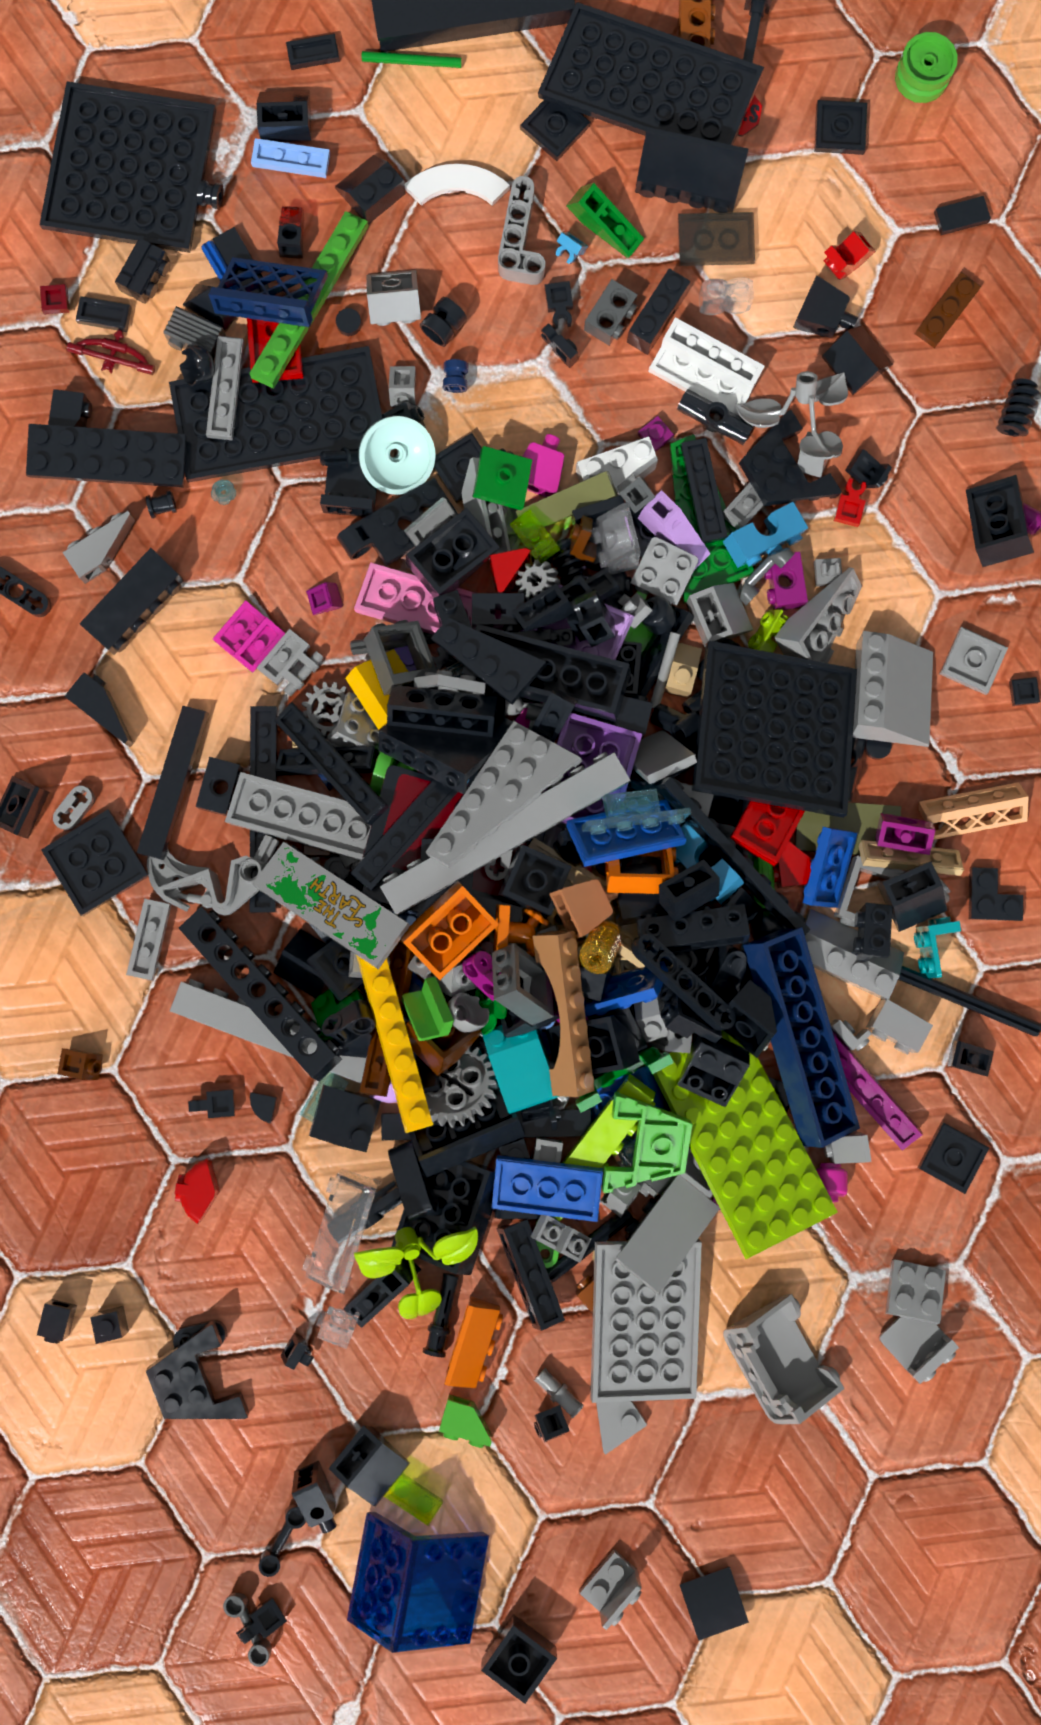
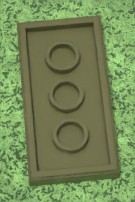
(859, 819)

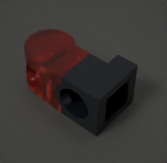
(291, 232)

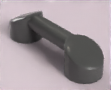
(779, 558)
(261, 1650)

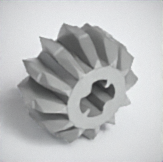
(532, 575)

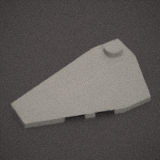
(814, 626)

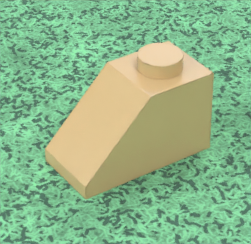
(683, 670)

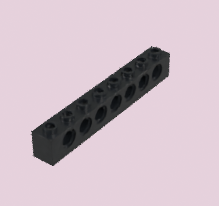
(197, 930)

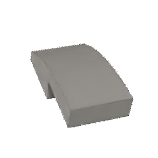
(561, 1237)

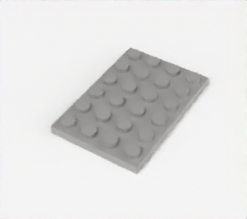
(642, 1338)

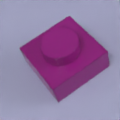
(657, 432)

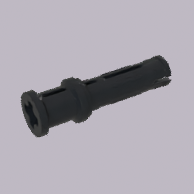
(439, 1327)

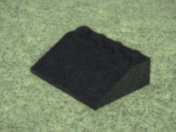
(690, 170)
(445, 1146)
(462, 1202)

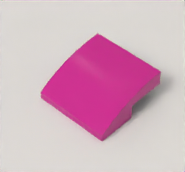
(248, 636)

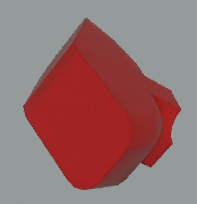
(197, 1189)

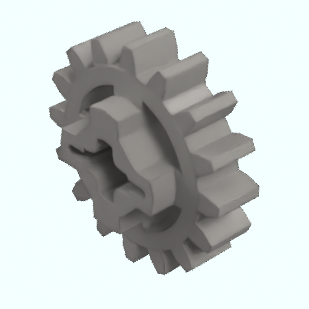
(320, 714)

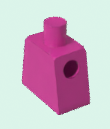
(545, 466)

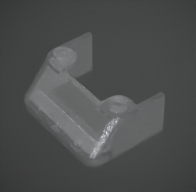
(341, 1230)

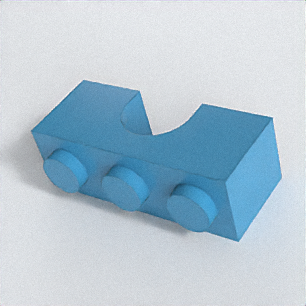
(748, 545)
(689, 855)

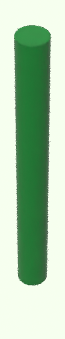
(411, 59)

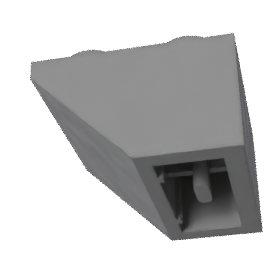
(718, 613)

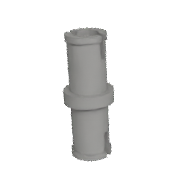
(558, 1392)

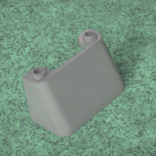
(781, 1363)

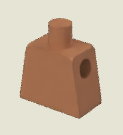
(583, 906)

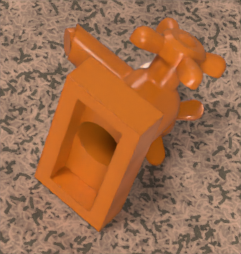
(516, 932)

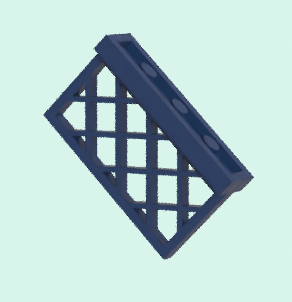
(265, 305)

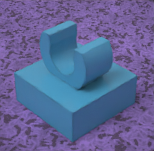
(572, 245)

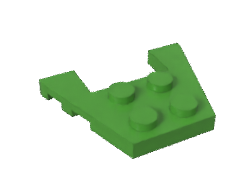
(659, 1144)

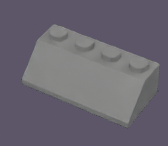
(832, 953)

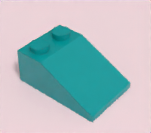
(520, 1068)

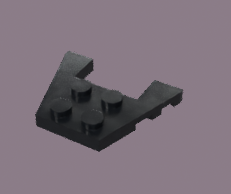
(776, 473)
(183, 1386)

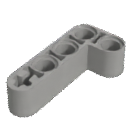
(519, 229)

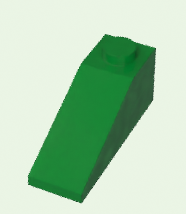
(604, 219)

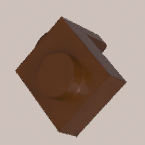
(579, 537)

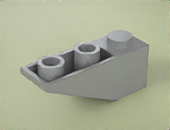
(95, 552)

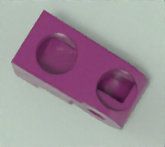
(480, 971)

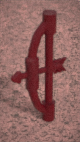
(110, 360)

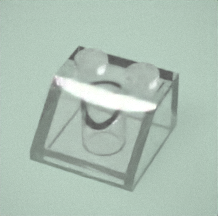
(617, 540)

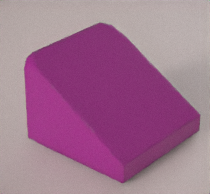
(324, 598)

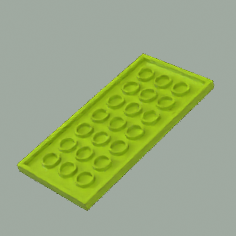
(750, 1158)

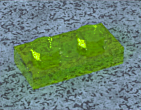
(534, 536)
(414, 1499)

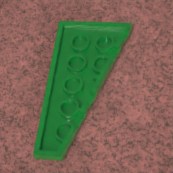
(719, 565)

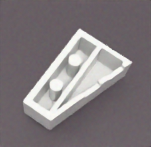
(621, 462)

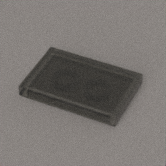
(716, 239)

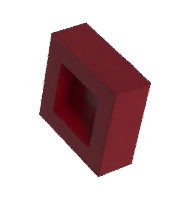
(54, 299)

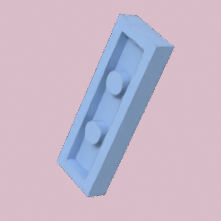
(290, 158)

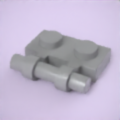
(284, 657)

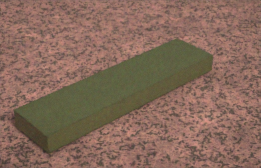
(560, 505)

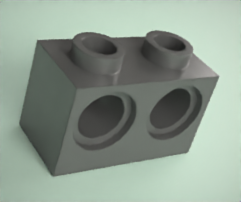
(607, 311)

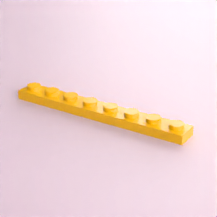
(396, 1046)

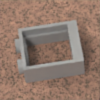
(847, 917)

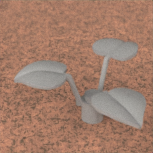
(827, 391)

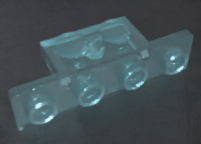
(632, 809)

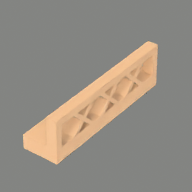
(976, 805)

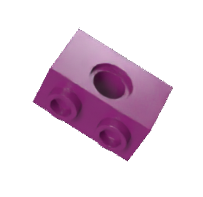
(787, 597)
(905, 833)

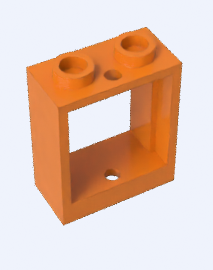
(640, 883)

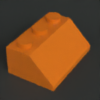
(448, 930)
(473, 1344)

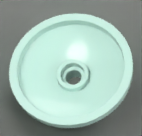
(414, 458)

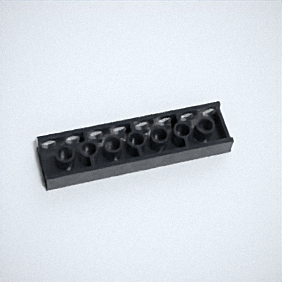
(430, 22)

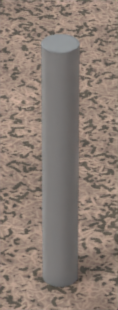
(665, 668)

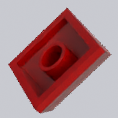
(506, 567)

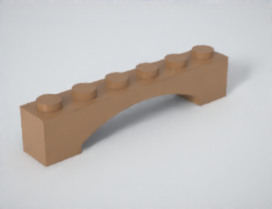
(573, 1067)

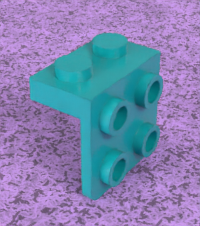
(926, 941)

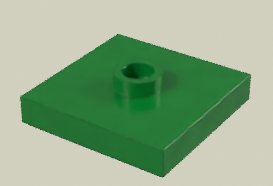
(502, 478)

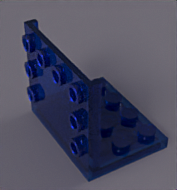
(416, 1588)

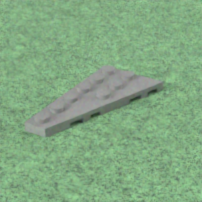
(506, 784)

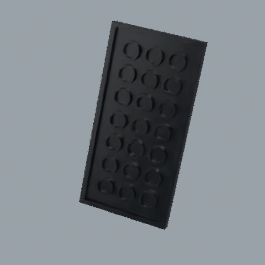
(648, 78)
(285, 423)

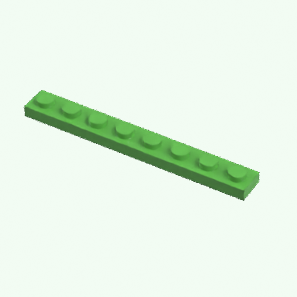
(288, 337)

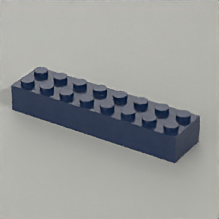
(803, 1038)

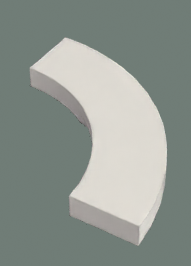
(456, 177)

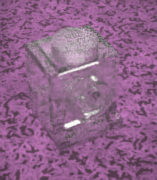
(337, 1326)

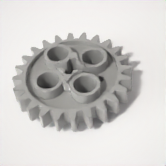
(470, 1065)

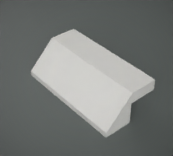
(705, 366)

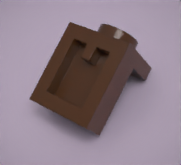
(80, 1064)

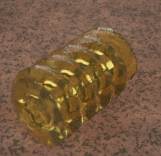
(601, 947)

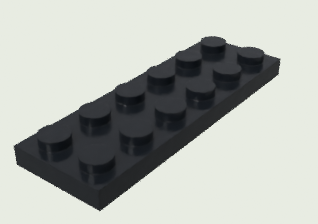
(106, 455)

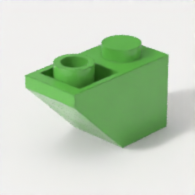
(464, 1421)

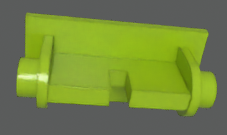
(770, 625)

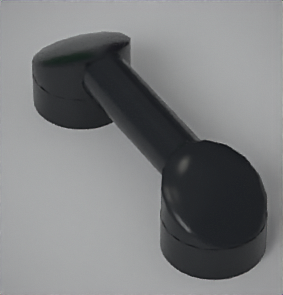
(270, 1559)

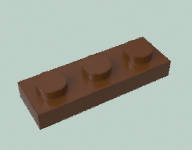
(947, 310)

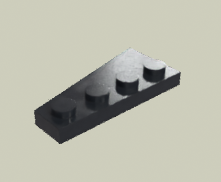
(493, 661)

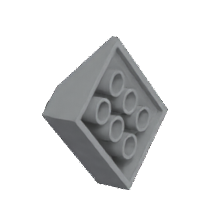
(892, 690)

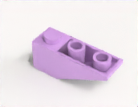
(671, 525)

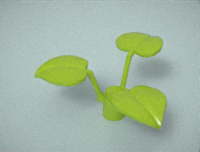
(382, 1261)

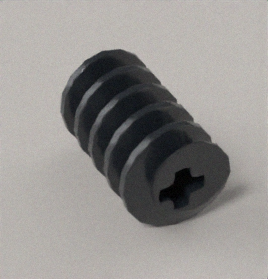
(1019, 408)
(568, 564)

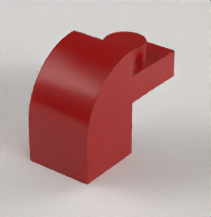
(848, 255)

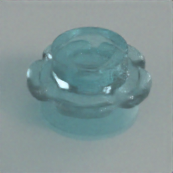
(222, 485)

